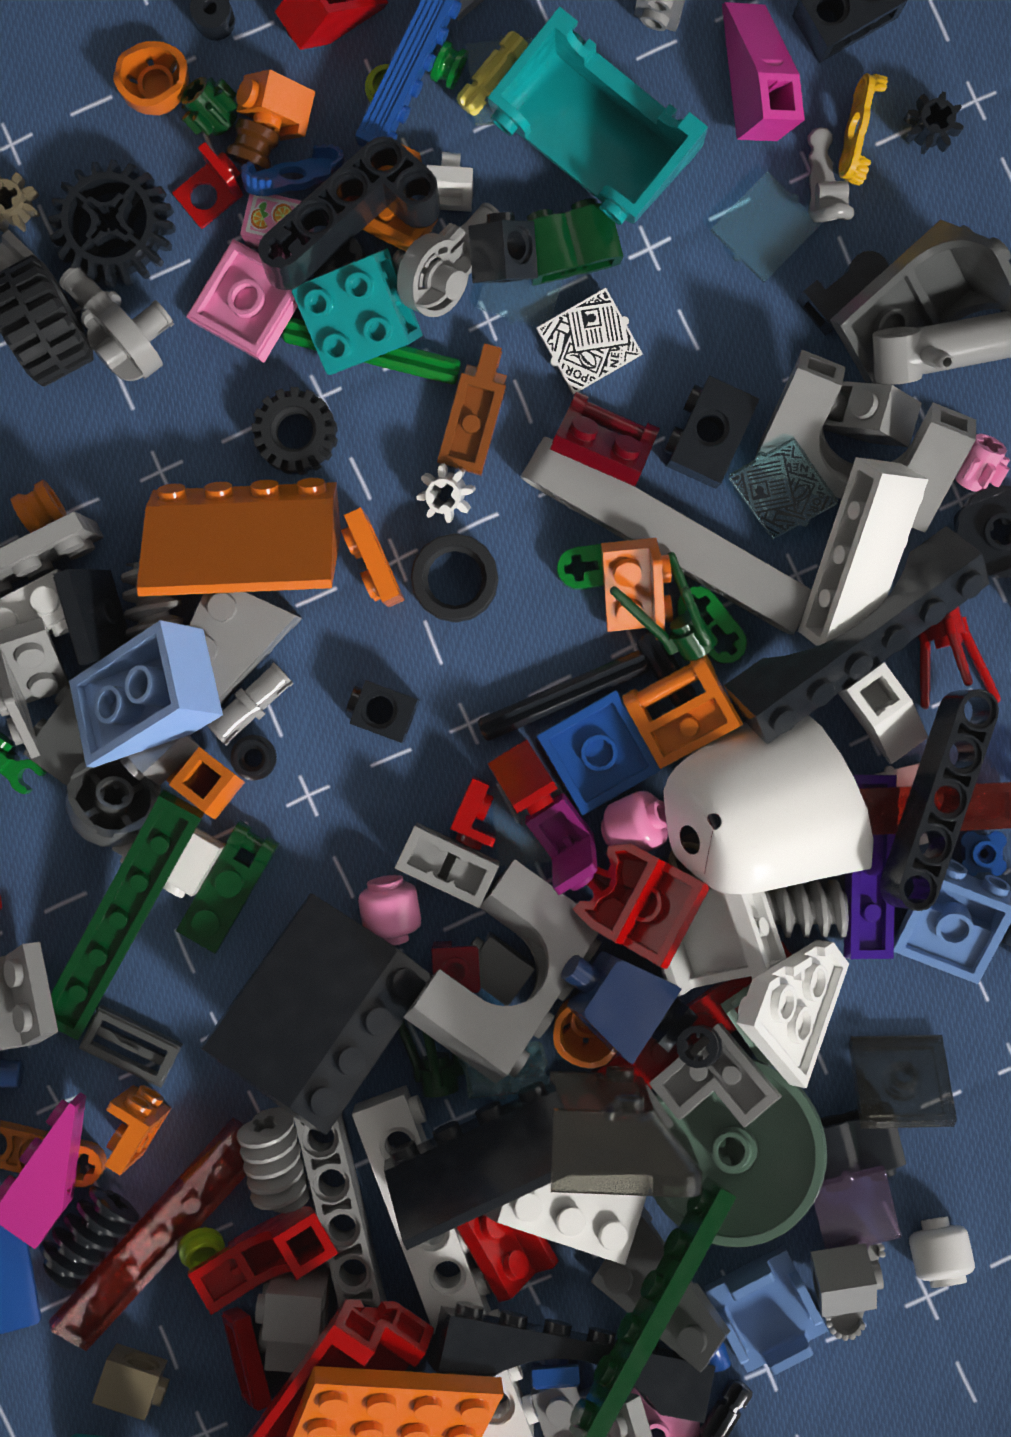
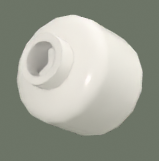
(941, 1253)

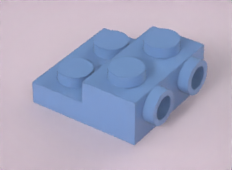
(961, 927)

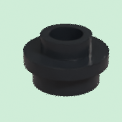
(239, 759)

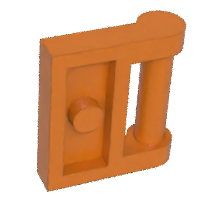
(689, 724)

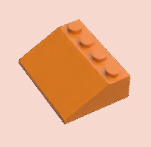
(239, 538)

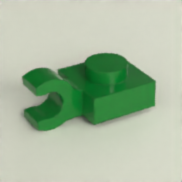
(13, 767)

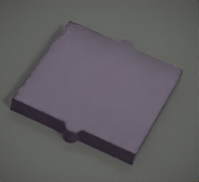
(856, 1209)

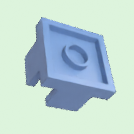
(767, 1312)

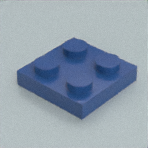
(598, 752)

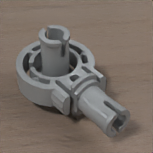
(442, 278)
(115, 337)

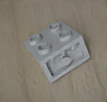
(27, 673)
(25, 998)

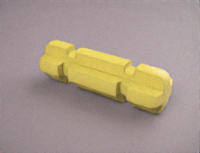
(491, 72)

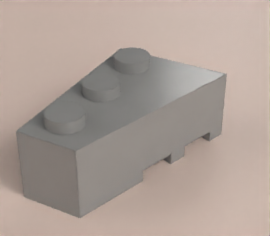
(239, 634)

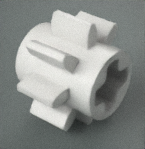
(433, 491)

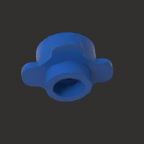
(972, 845)

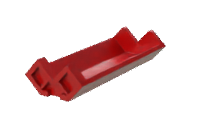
(354, 1338)

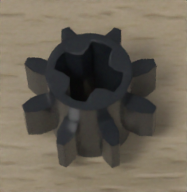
(933, 110)

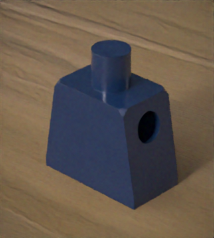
(618, 1001)

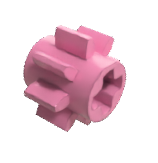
(984, 464)

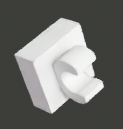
(453, 183)

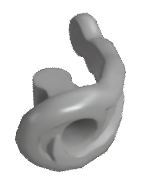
(828, 196)

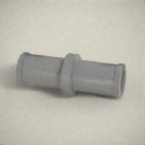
(250, 703)

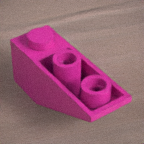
(761, 74)
(47, 1182)

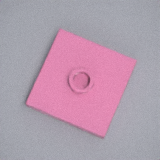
(242, 303)

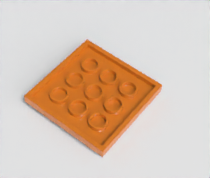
(394, 1404)

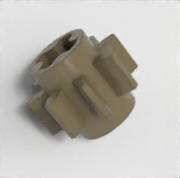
(22, 202)

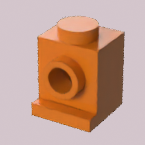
(276, 103)

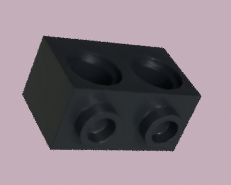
(854, 22)

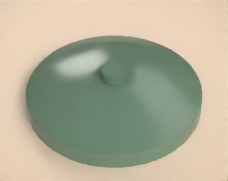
(769, 1165)

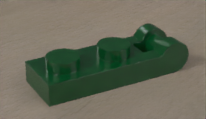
(226, 888)

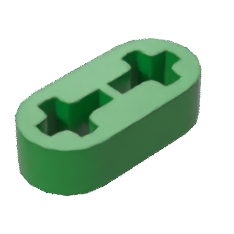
(587, 555)
(722, 620)

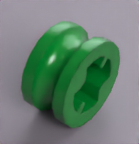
(449, 65)

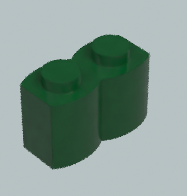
(574, 241)

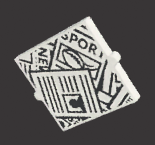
(589, 341)

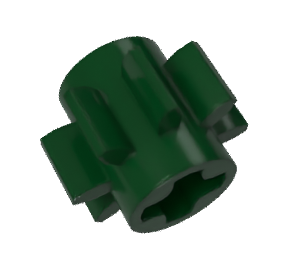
(209, 106)

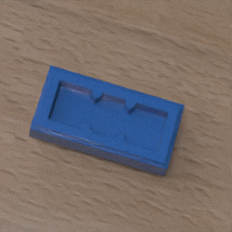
(555, 1373)

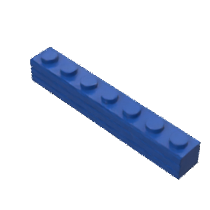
(406, 69)

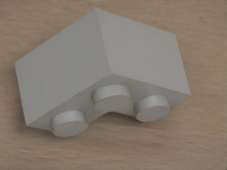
(291, 1317)

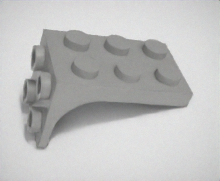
(37, 551)

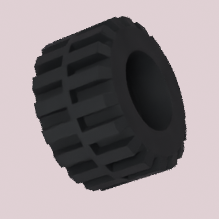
(40, 322)

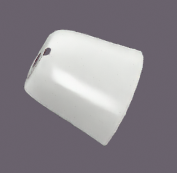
(782, 806)

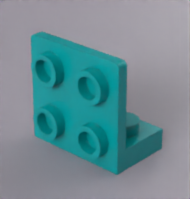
(356, 312)

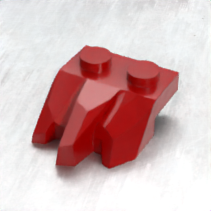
(642, 903)

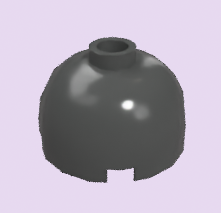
(109, 803)

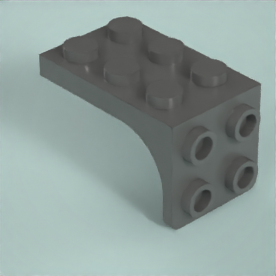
(931, 283)

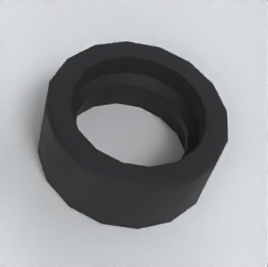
(447, 544)

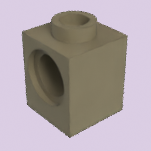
(131, 1382)

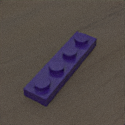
(870, 917)

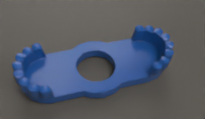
(317, 169)

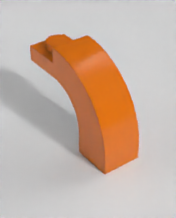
(205, 783)

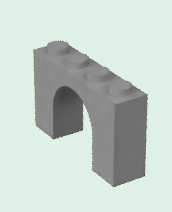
(805, 405)
(496, 1035)

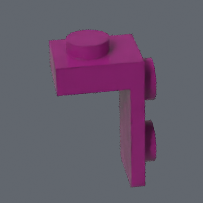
(567, 842)

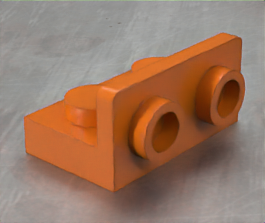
(640, 574)
(144, 1114)

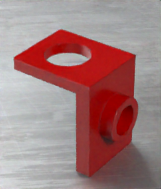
(219, 174)

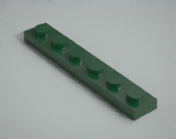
(123, 911)
(658, 1301)

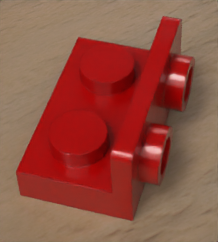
(506, 1254)

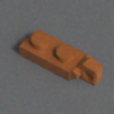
(474, 414)

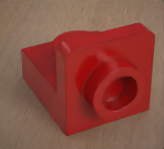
(473, 805)

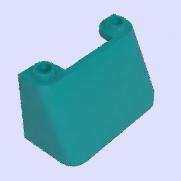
(594, 121)

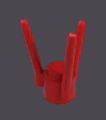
(952, 632)

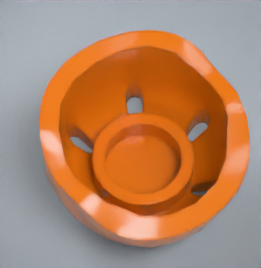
(157, 86)
(570, 1041)

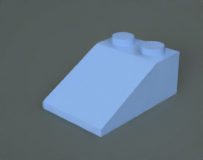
(145, 693)

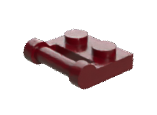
(604, 440)

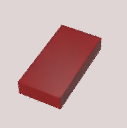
(246, 1358)

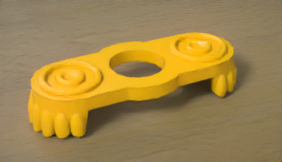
(852, 164)

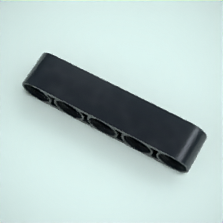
(957, 786)

